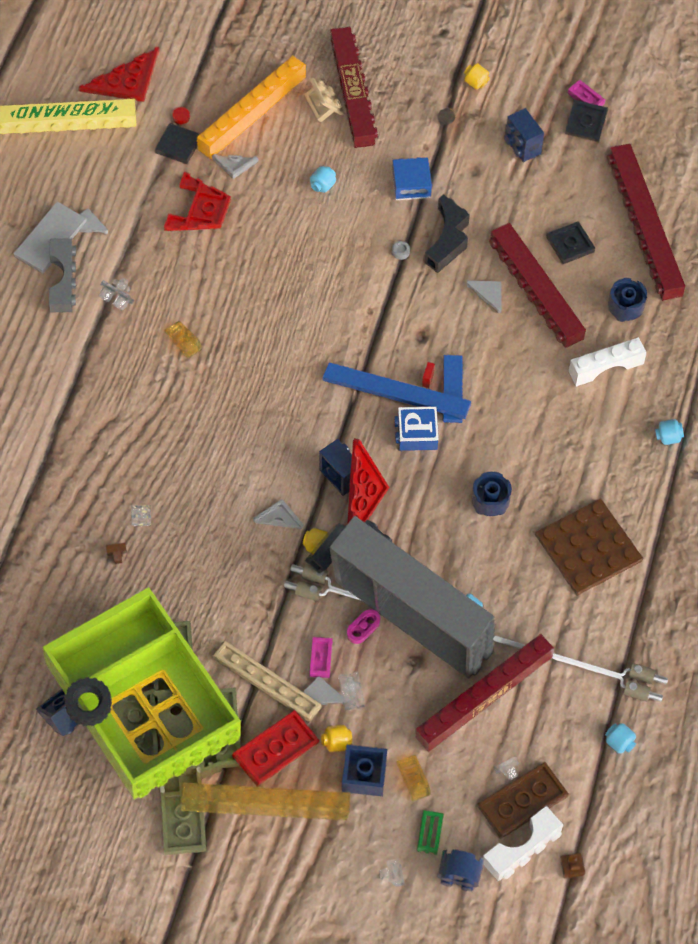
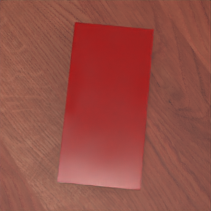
(275, 748)

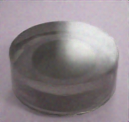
(446, 116)

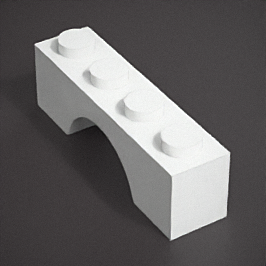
(587, 367)
(503, 859)

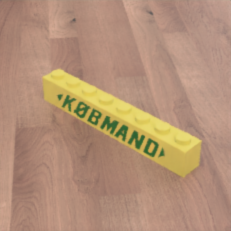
(67, 116)

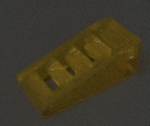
(190, 347)
(419, 789)

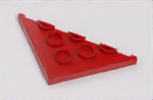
(125, 80)
(366, 484)

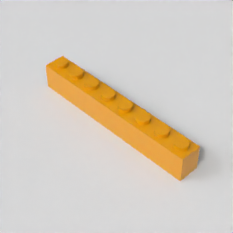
(251, 107)

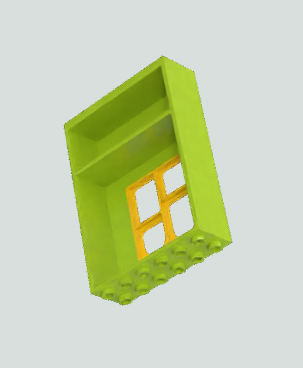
(126, 652)

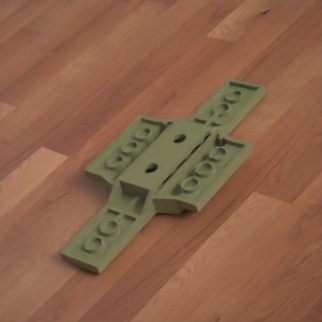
(181, 829)

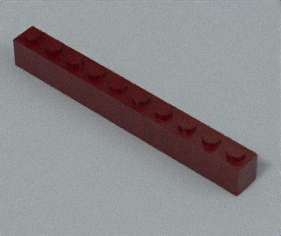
(646, 222)

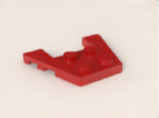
(207, 208)

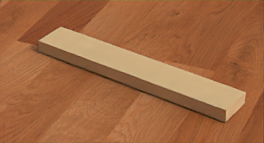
(267, 681)

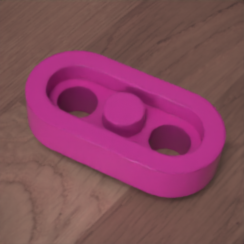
(362, 627)

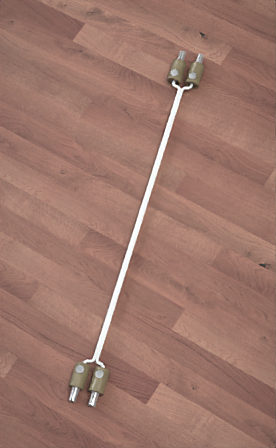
(636, 672)

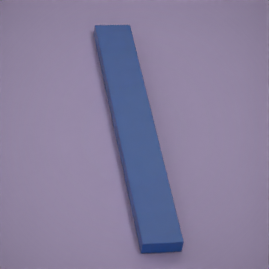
(396, 390)

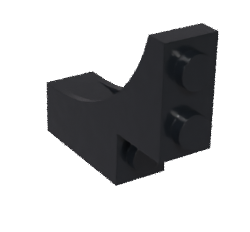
(452, 240)
(320, 557)

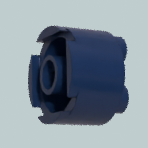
(627, 299)
(491, 494)
(460, 869)

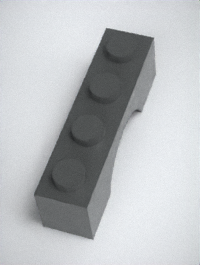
(61, 295)

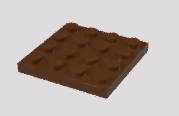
(588, 546)

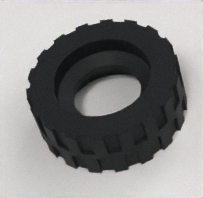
(88, 685)

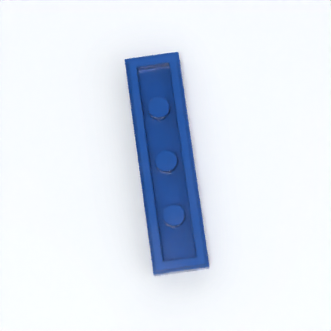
(453, 381)

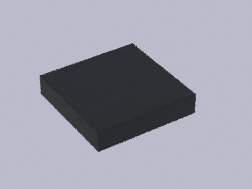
(586, 120)
(177, 143)
(570, 242)

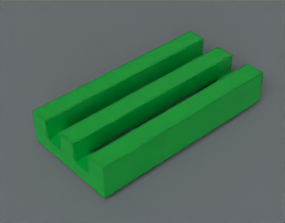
(427, 848)

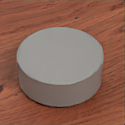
(401, 250)

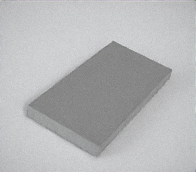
(57, 223)

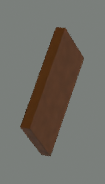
(522, 800)

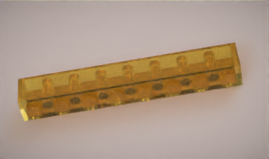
(265, 801)

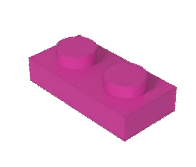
(584, 93)
(321, 657)

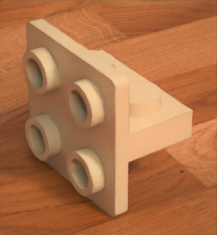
(323, 100)

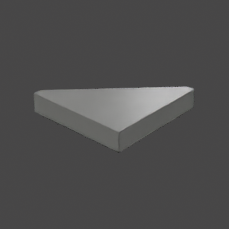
(234, 164)
(93, 223)
(488, 291)
(279, 515)
(323, 692)

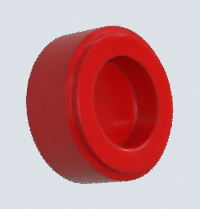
(181, 115)

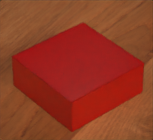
(428, 375)

